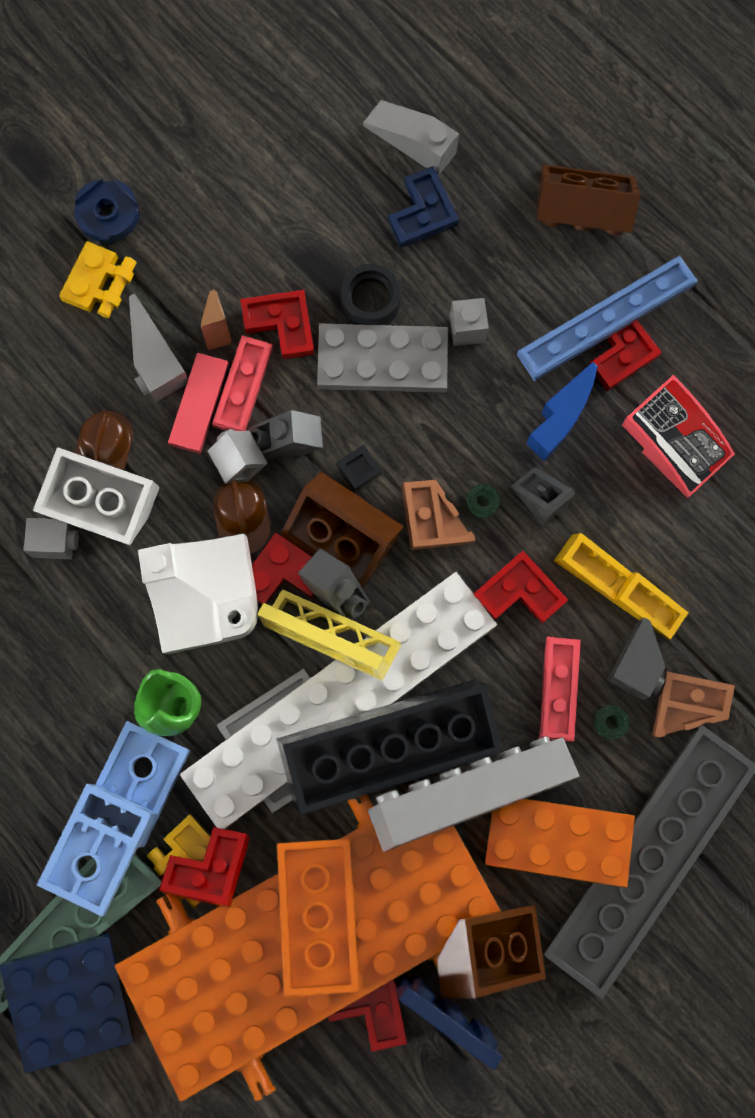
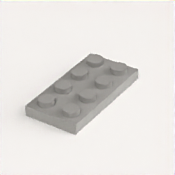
(382, 358)

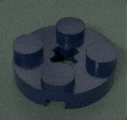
(111, 227)

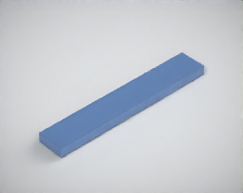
(606, 318)

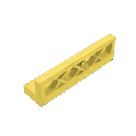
(326, 640)

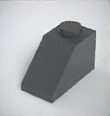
(640, 663)

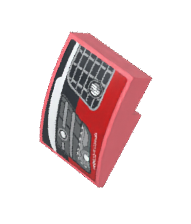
(679, 436)

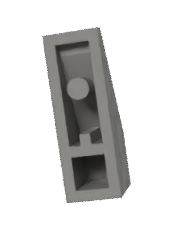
(414, 134)
(153, 359)

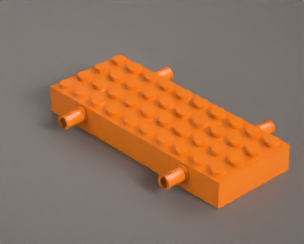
(217, 981)

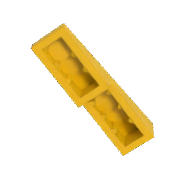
(620, 585)

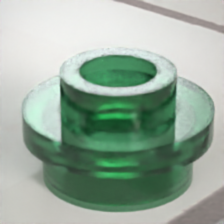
(482, 491)
(621, 718)

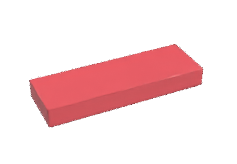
(242, 384)
(198, 403)
(559, 688)

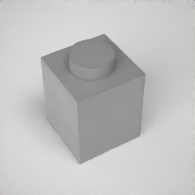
(468, 322)
(237, 456)
(50, 538)

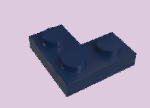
(430, 212)

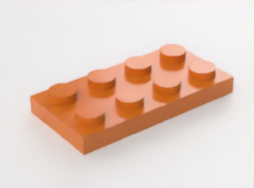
(562, 842)
(317, 918)

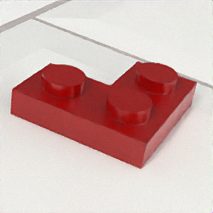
(281, 312)
(629, 353)
(276, 563)
(521, 581)
(215, 877)
(381, 1016)

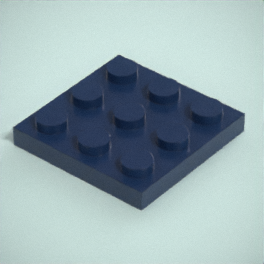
(66, 1002)
(449, 1019)

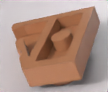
(432, 518)
(690, 702)

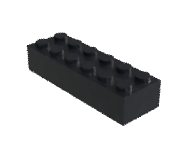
(389, 745)

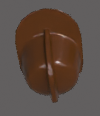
(106, 439)
(242, 510)

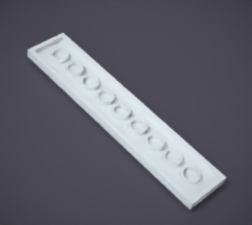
(249, 763)

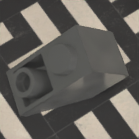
(288, 435)
(334, 585)

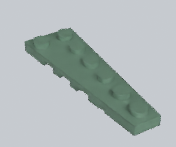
(69, 923)

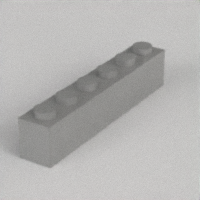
(471, 793)

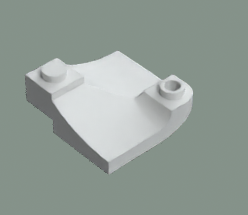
(200, 591)

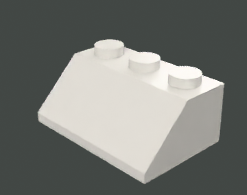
(96, 496)

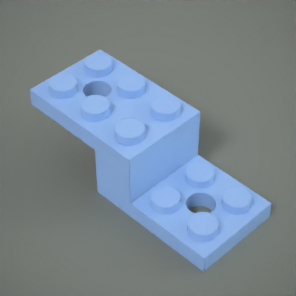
(113, 819)

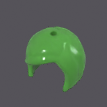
(166, 703)

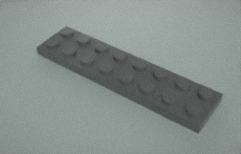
(665, 844)

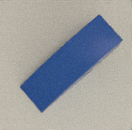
(562, 413)

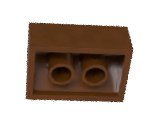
(587, 199)
(341, 525)
(491, 954)

